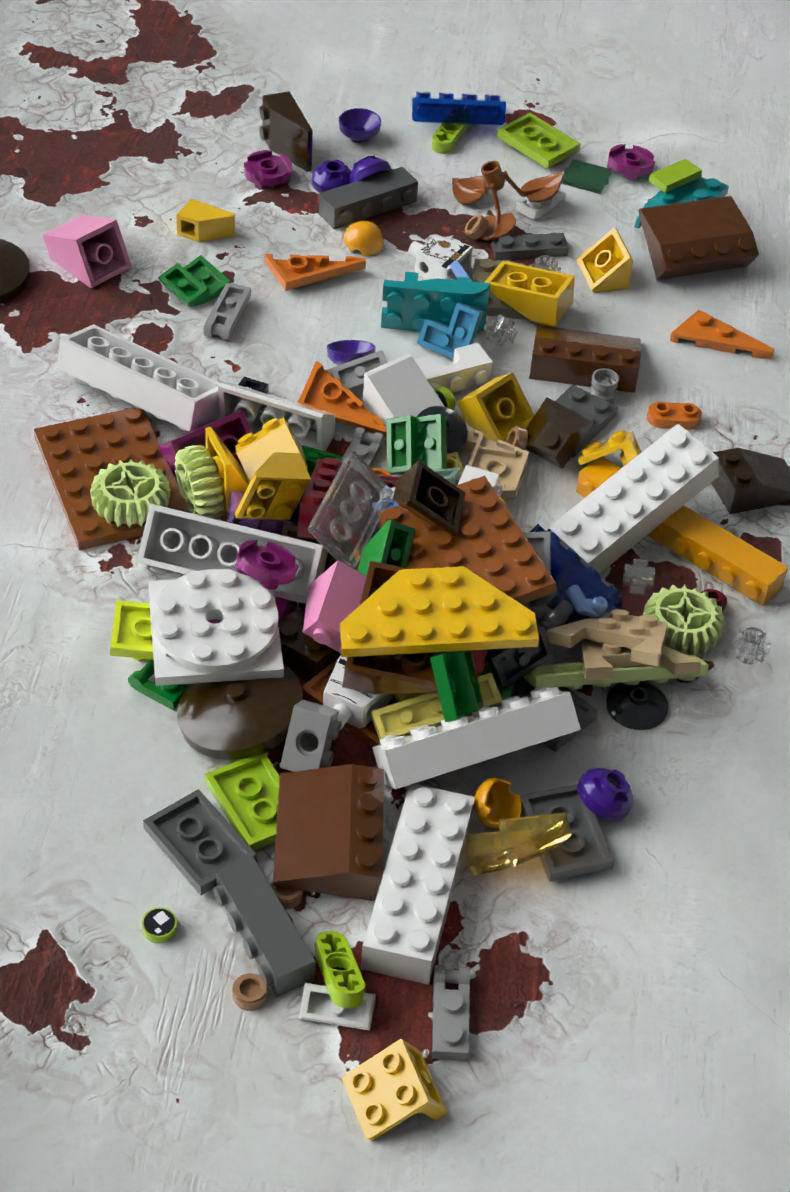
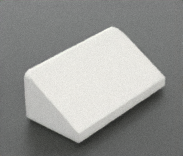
(319, 1007)

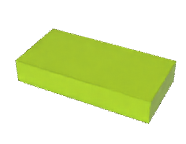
(675, 175)

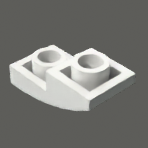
(538, 209)

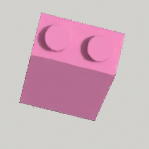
(89, 249)
(330, 601)

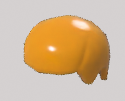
(364, 237)
(496, 802)

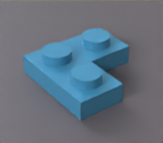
(458, 333)

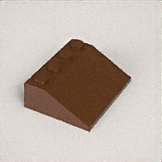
(697, 237)
(574, 355)
(388, 672)
(330, 831)

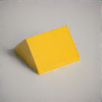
(607, 264)

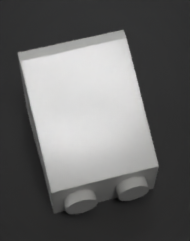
(398, 389)

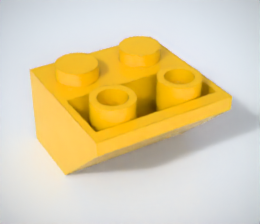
(275, 488)

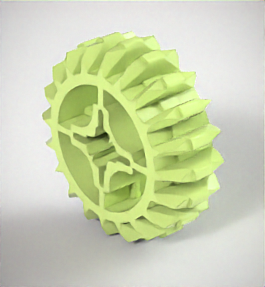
(199, 481)
(127, 490)
(691, 617)

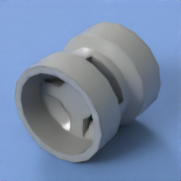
(604, 384)

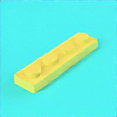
(425, 710)

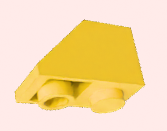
(204, 222)

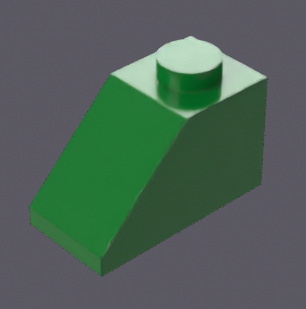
(388, 546)

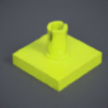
(132, 631)

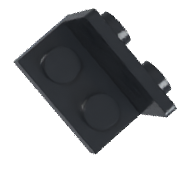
(514, 663)

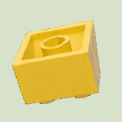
(497, 407)

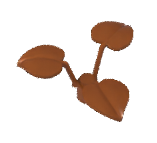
(472, 189)

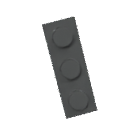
(529, 246)

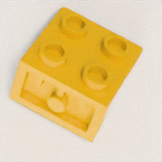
(620, 440)
(392, 1089)

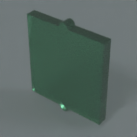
(586, 176)

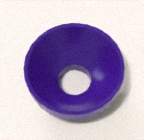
(359, 124)
(368, 167)
(330, 175)
(349, 350)
(602, 797)

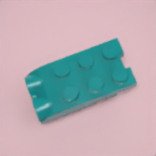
(692, 191)
(414, 301)

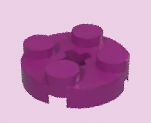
(631, 162)
(268, 169)
(268, 564)

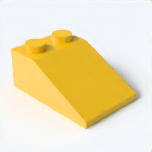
(533, 291)
(257, 448)
(228, 468)

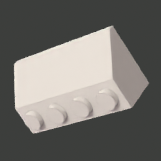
(262, 407)

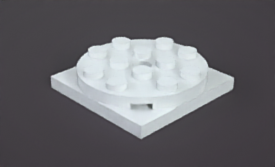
(198, 651)

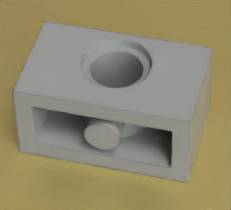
(314, 719)

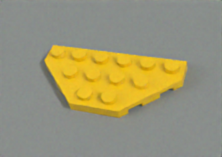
(436, 613)

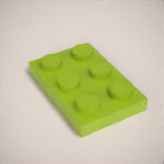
(538, 140)
(248, 798)

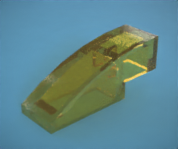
(515, 842)

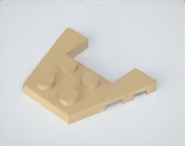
(498, 458)
(641, 634)
(601, 658)

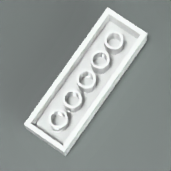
(139, 377)
(637, 498)
(197, 543)
(477, 737)
(417, 884)

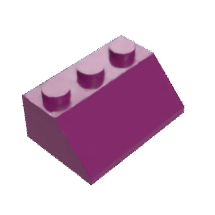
(228, 429)

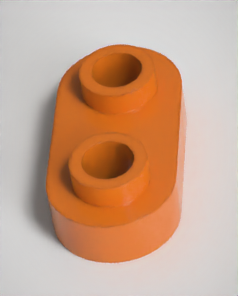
(669, 414)

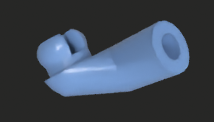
(586, 607)

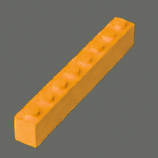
(704, 543)

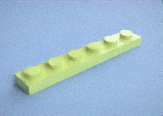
(572, 675)

